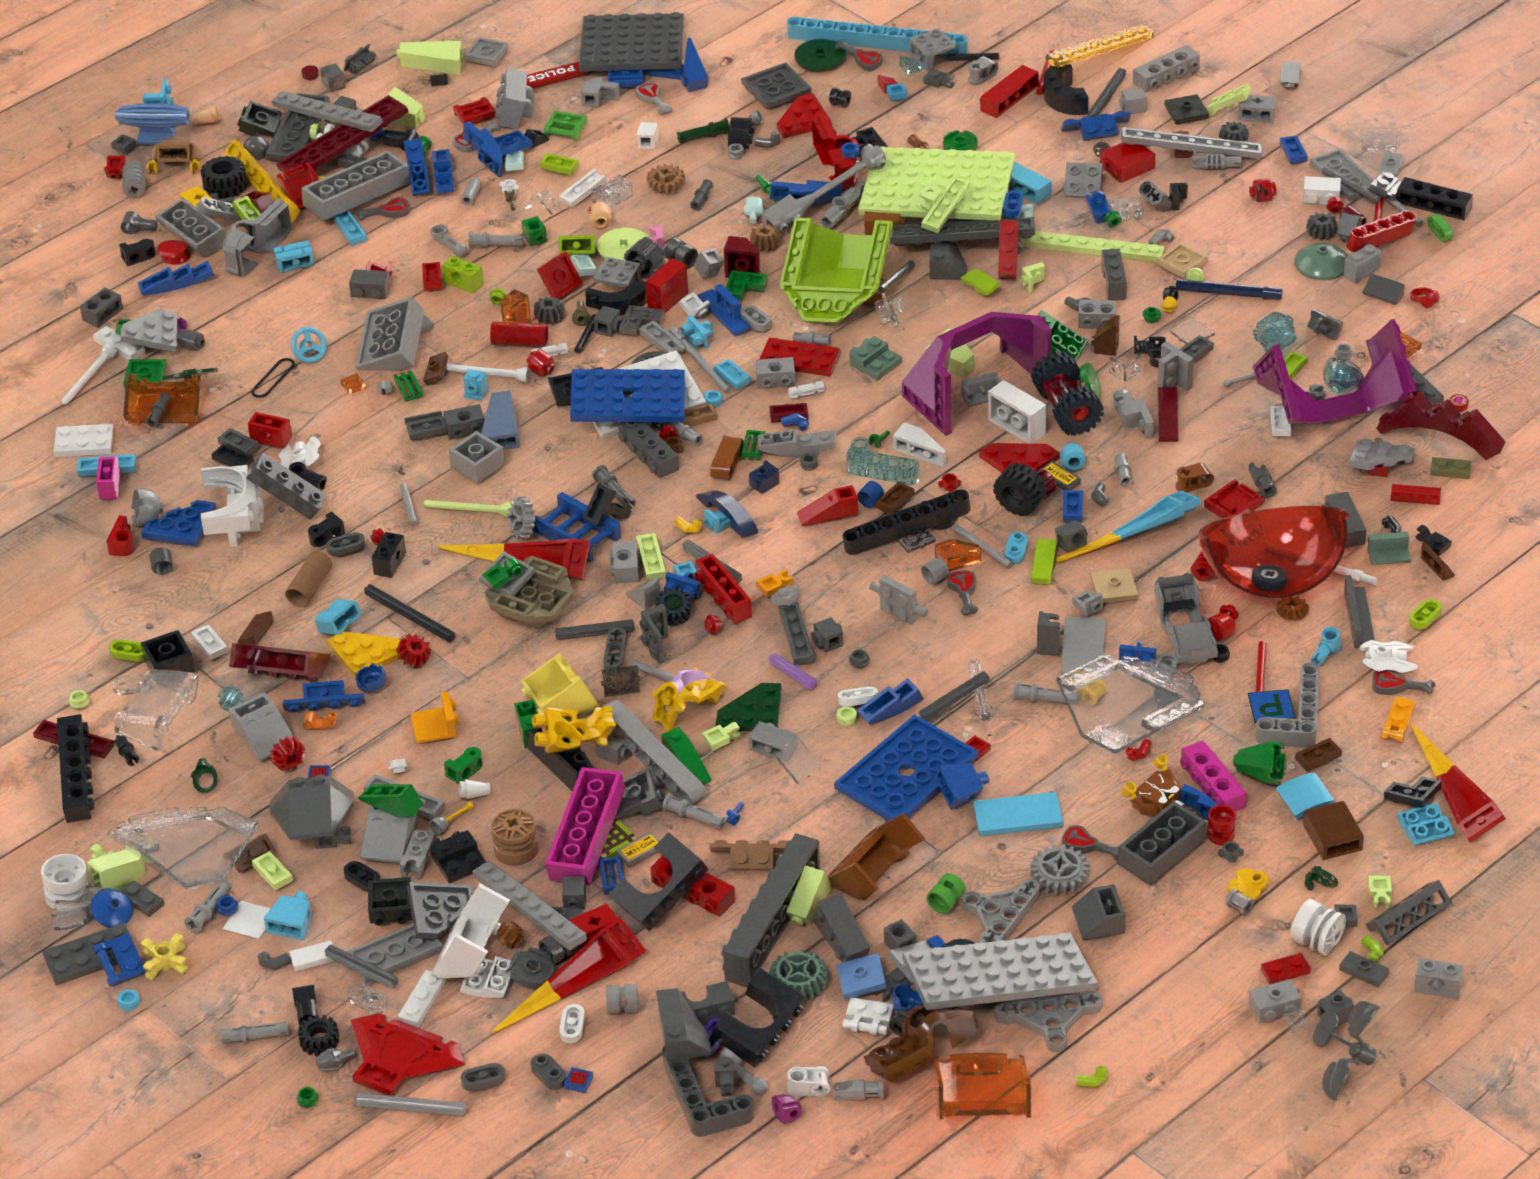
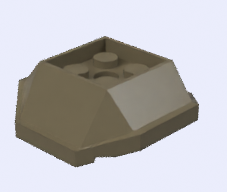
(539, 598)

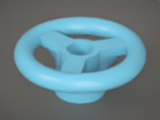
(302, 345)

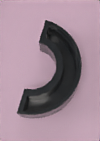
(1059, 94)

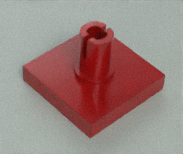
(559, 275)

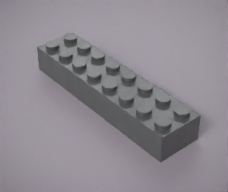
(767, 913)

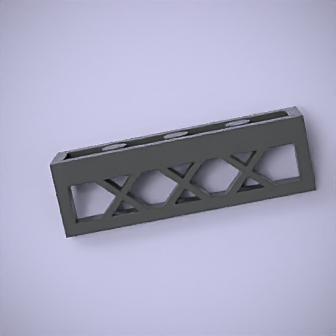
(1358, 613)
(1404, 906)

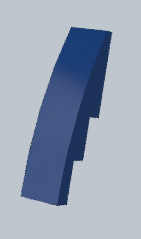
(442, 171)
(170, 280)

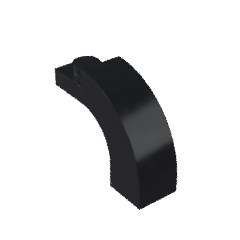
(633, 295)

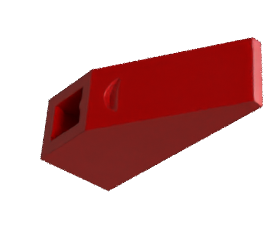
(833, 505)

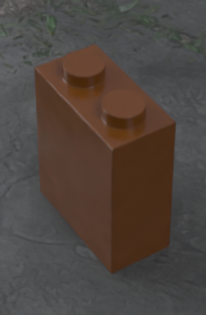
(1333, 830)

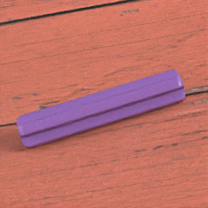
(792, 671)

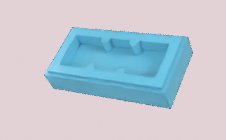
(732, 374)

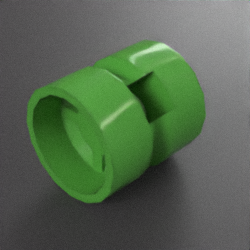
(946, 893)

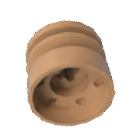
(514, 837)

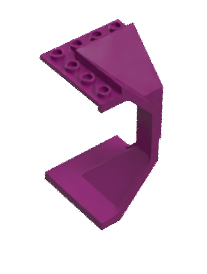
(929, 383)
(1383, 384)

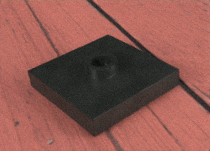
(1186, 109)

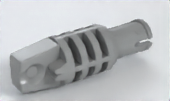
(1215, 161)

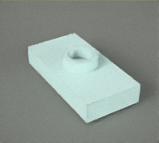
(514, 161)
(583, 264)

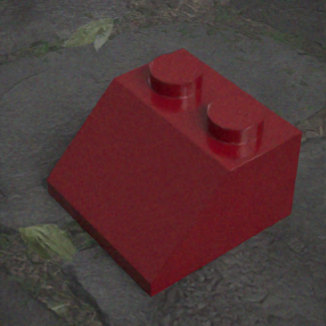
(741, 256)

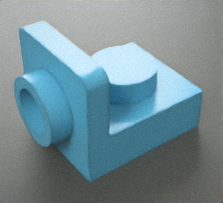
(716, 521)

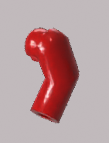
(1136, 754)

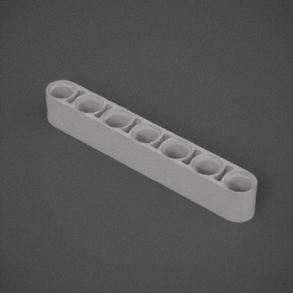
(655, 755)

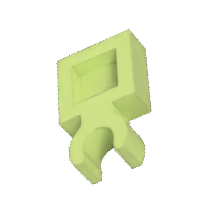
(1380, 889)

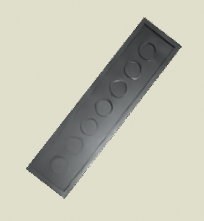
(957, 231)

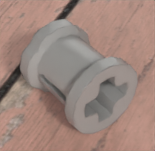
(1239, 902)

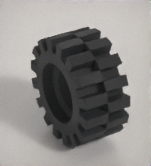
(314, 1026)

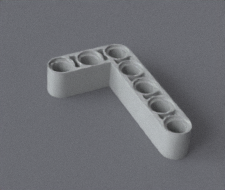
(1299, 731)

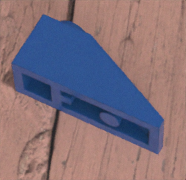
(694, 73)

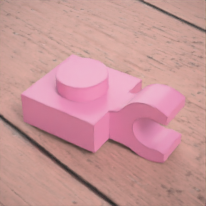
(657, 235)

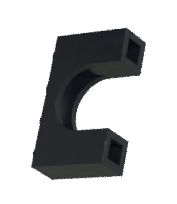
(650, 908)
(753, 1043)

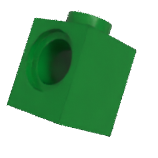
(534, 231)

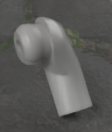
(1161, 235)

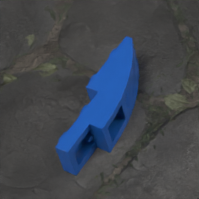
(486, 145)
(417, 167)
(782, 189)

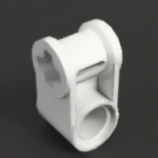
(806, 1081)

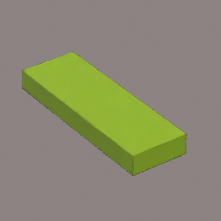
(1043, 561)

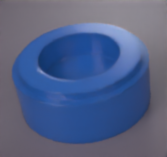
(850, 150)

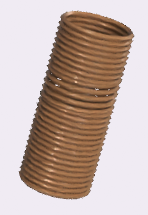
(308, 578)

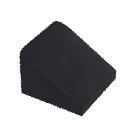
(438, 79)
(536, 136)

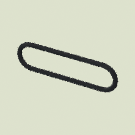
(281, 360)

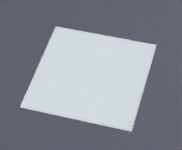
(248, 920)

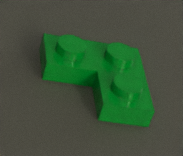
(740, 281)

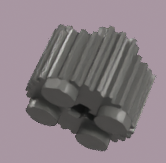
(648, 255)

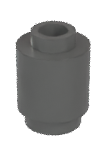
(190, 339)

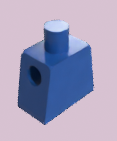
(960, 783)

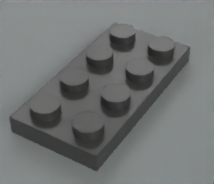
(77, 957)

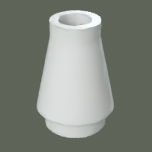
(471, 789)

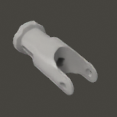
(858, 1090)

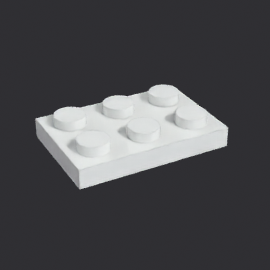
(83, 440)

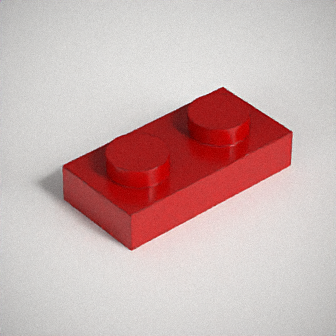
(1285, 968)

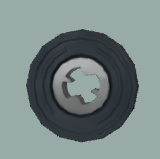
(1269, 577)

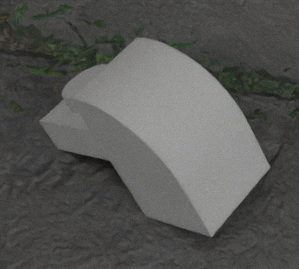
(597, 90)

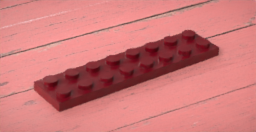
(343, 137)

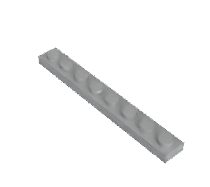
(327, 111)
(1191, 142)
(530, 905)

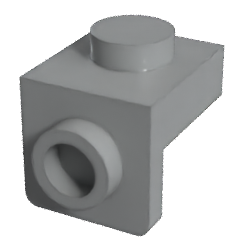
(1088, 602)

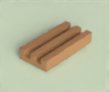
(700, 415)

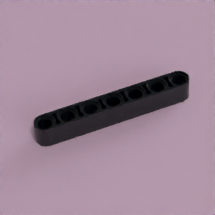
(906, 522)

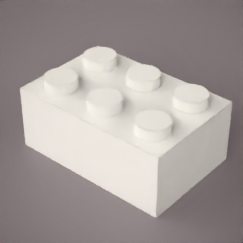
(1017, 412)

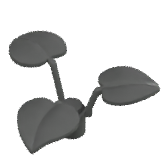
(1360, 1052)

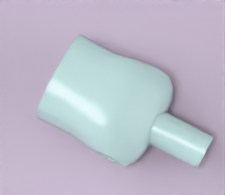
(753, 208)

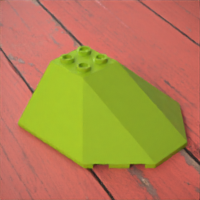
(832, 271)

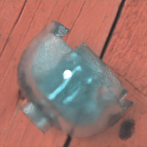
(1341, 376)

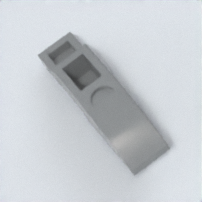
(790, 444)

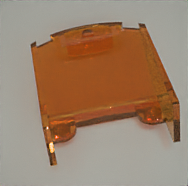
(982, 1085)

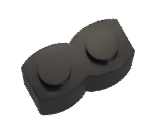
(741, 131)

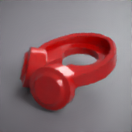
(1427, 301)

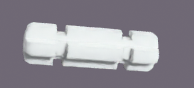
(553, 350)
(807, 389)

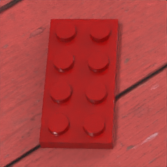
(806, 356)

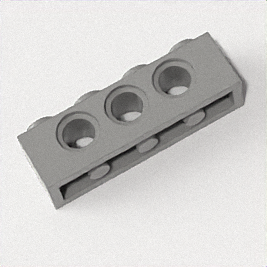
(1166, 68)

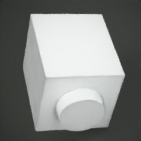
(647, 135)

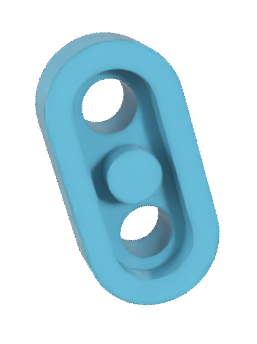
(1016, 547)

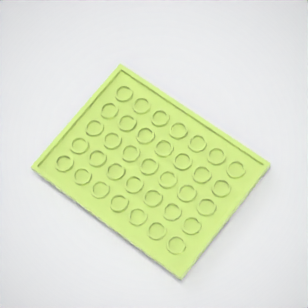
(908, 170)

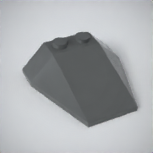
(311, 806)

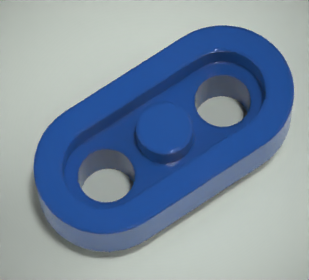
(1013, 204)

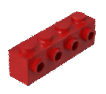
(723, 589)

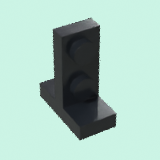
(602, 505)

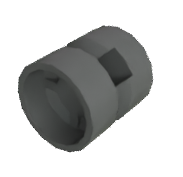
(681, 252)
(555, 949)

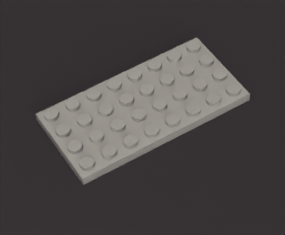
(999, 971)

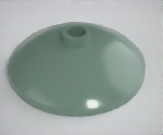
(1321, 261)

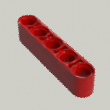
(1381, 231)

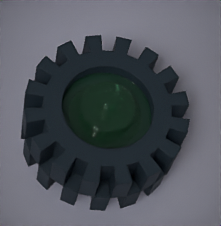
(677, 605)

